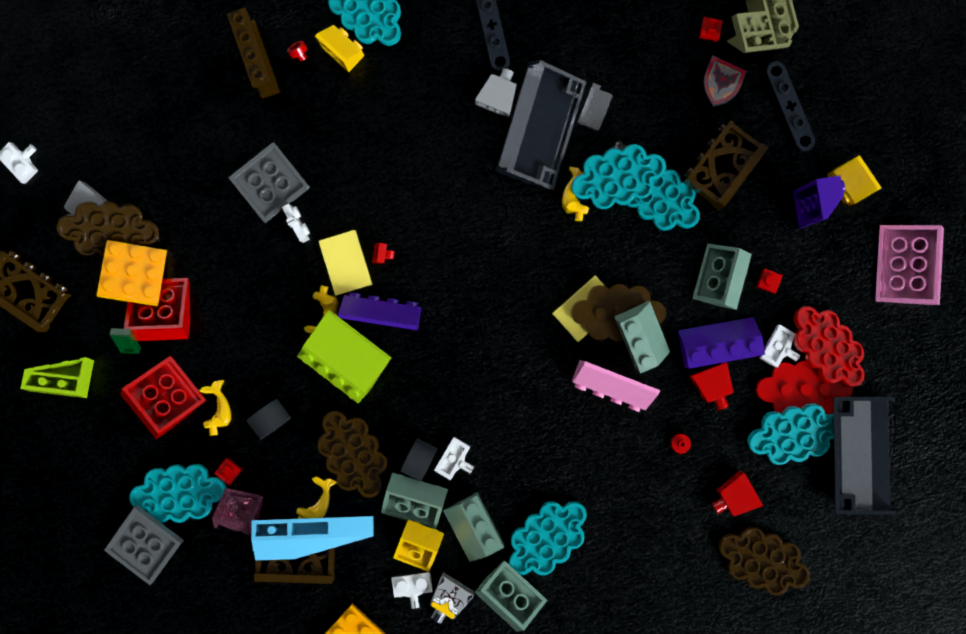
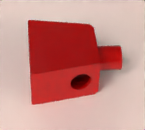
(713, 384)
(737, 496)

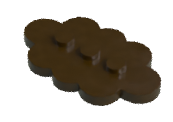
(97, 223)
(606, 303)
(352, 454)
(764, 560)

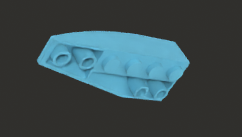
(306, 536)

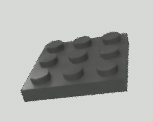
(269, 182)
(143, 545)

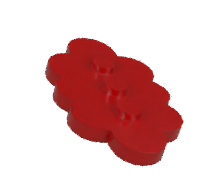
(828, 346)
(798, 386)

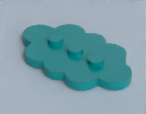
(370, 19)
(618, 176)
(668, 203)
(793, 434)
(178, 493)
(547, 538)

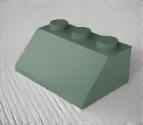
(722, 276)
(642, 336)
(414, 500)
(474, 528)
(511, 596)

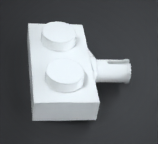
(19, 161)
(293, 221)
(779, 346)
(454, 459)
(412, 586)

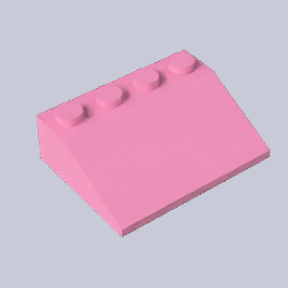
(909, 264)
(614, 385)

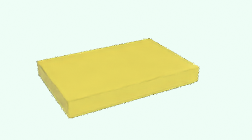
(345, 262)
(563, 313)

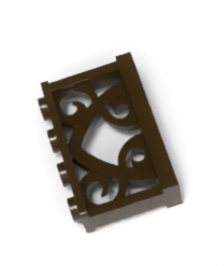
(253, 53)
(749, 159)
(19, 310)
(315, 575)

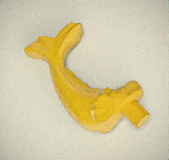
(570, 202)
(327, 301)
(223, 414)
(320, 509)

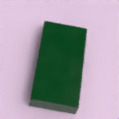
(125, 341)

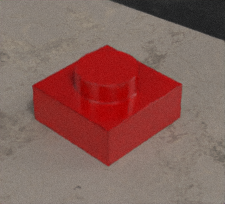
(769, 281)

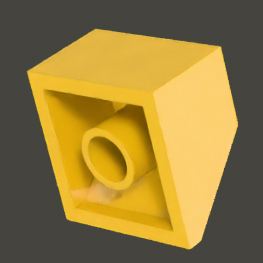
(340, 47)
(857, 179)
(418, 545)

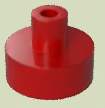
(298, 50)
(676, 443)

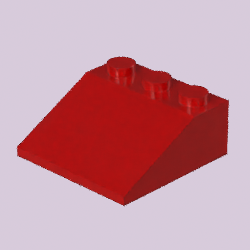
(167, 320)
(162, 397)

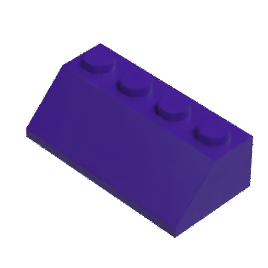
(818, 199)
(380, 312)
(721, 342)

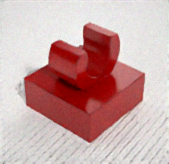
(710, 29)
(380, 253)
(228, 471)

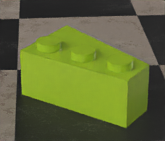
(64, 378)

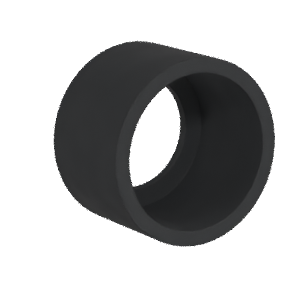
(268, 419)
(418, 459)

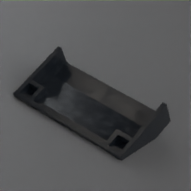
(541, 125)
(861, 455)

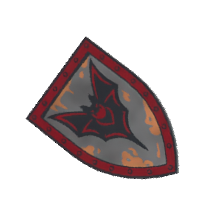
(722, 81)

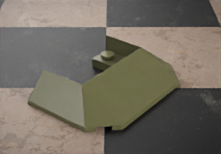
(765, 27)

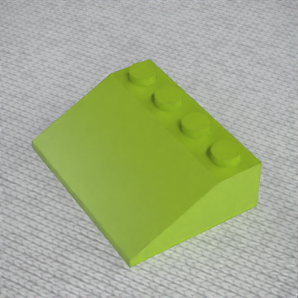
(344, 356)

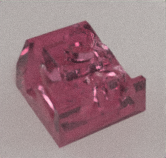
(237, 510)

